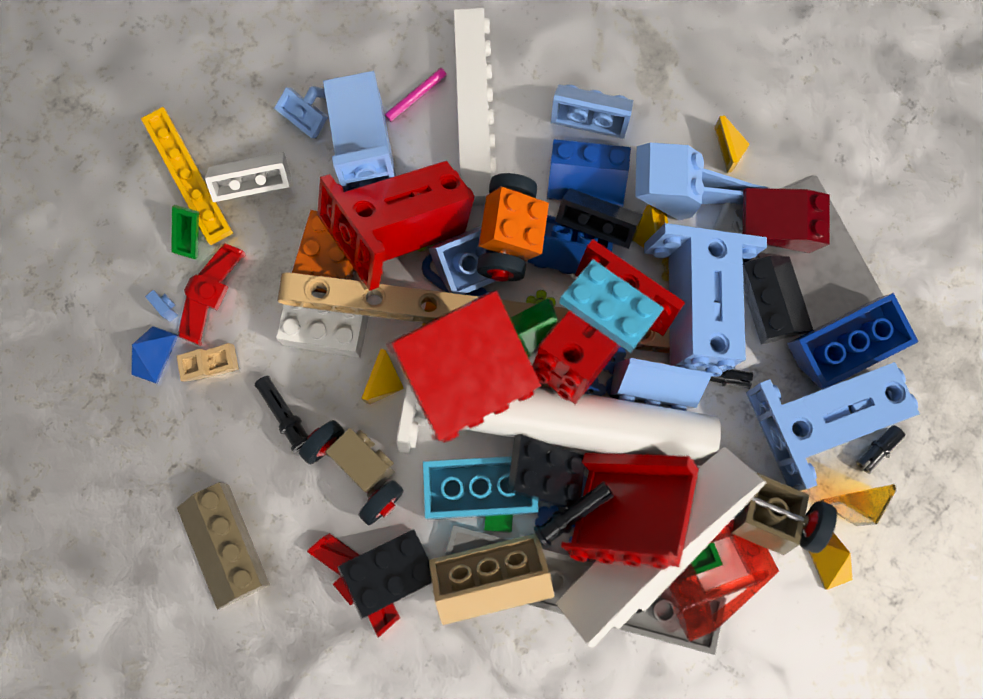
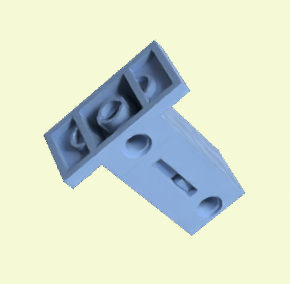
(358, 131)
(709, 278)
(829, 418)

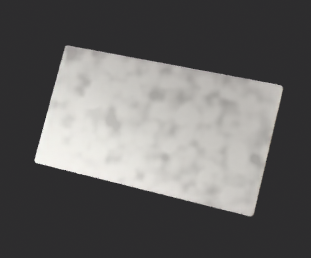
(832, 277)

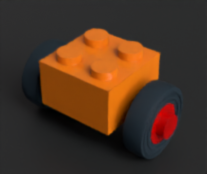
(511, 226)

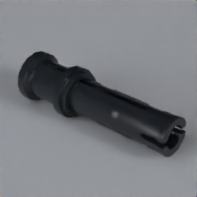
(289, 423)
(563, 521)

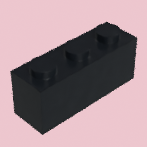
(598, 218)

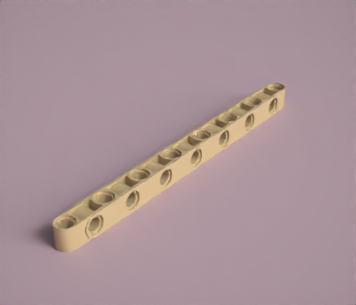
(404, 303)

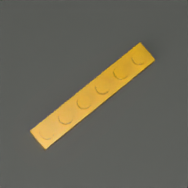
(186, 175)

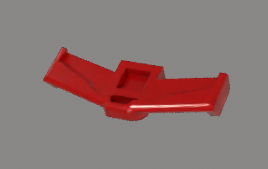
(206, 292)
(334, 553)

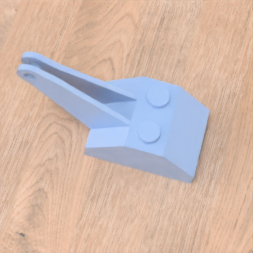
(676, 182)

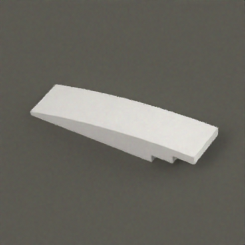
(615, 591)

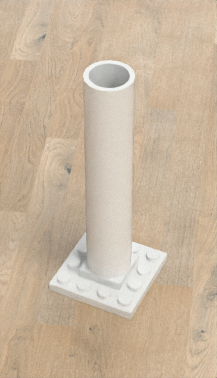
(591, 425)

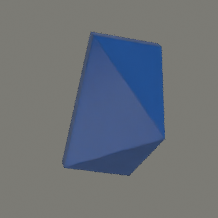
(152, 353)

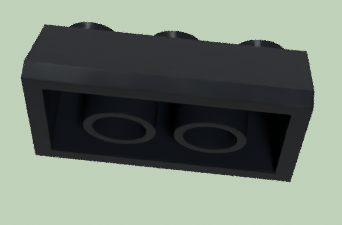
(775, 299)

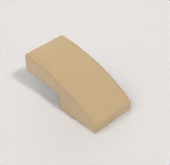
(207, 363)

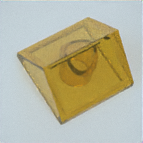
(863, 506)

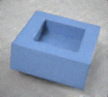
(163, 305)

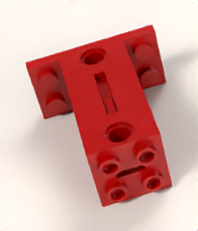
(394, 216)
(579, 352)

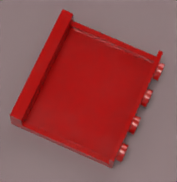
(465, 366)
(644, 518)

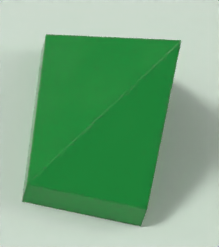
(185, 231)

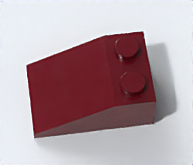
(788, 217)

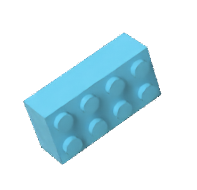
(471, 489)

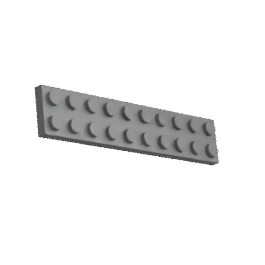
(656, 622)

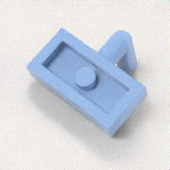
(301, 111)

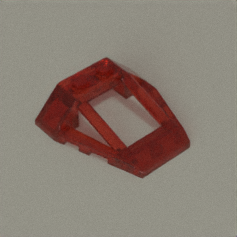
(693, 601)

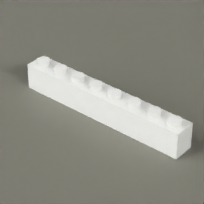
(473, 101)

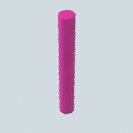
(415, 94)

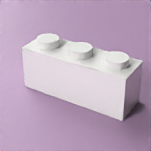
(248, 177)

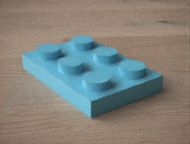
(611, 305)

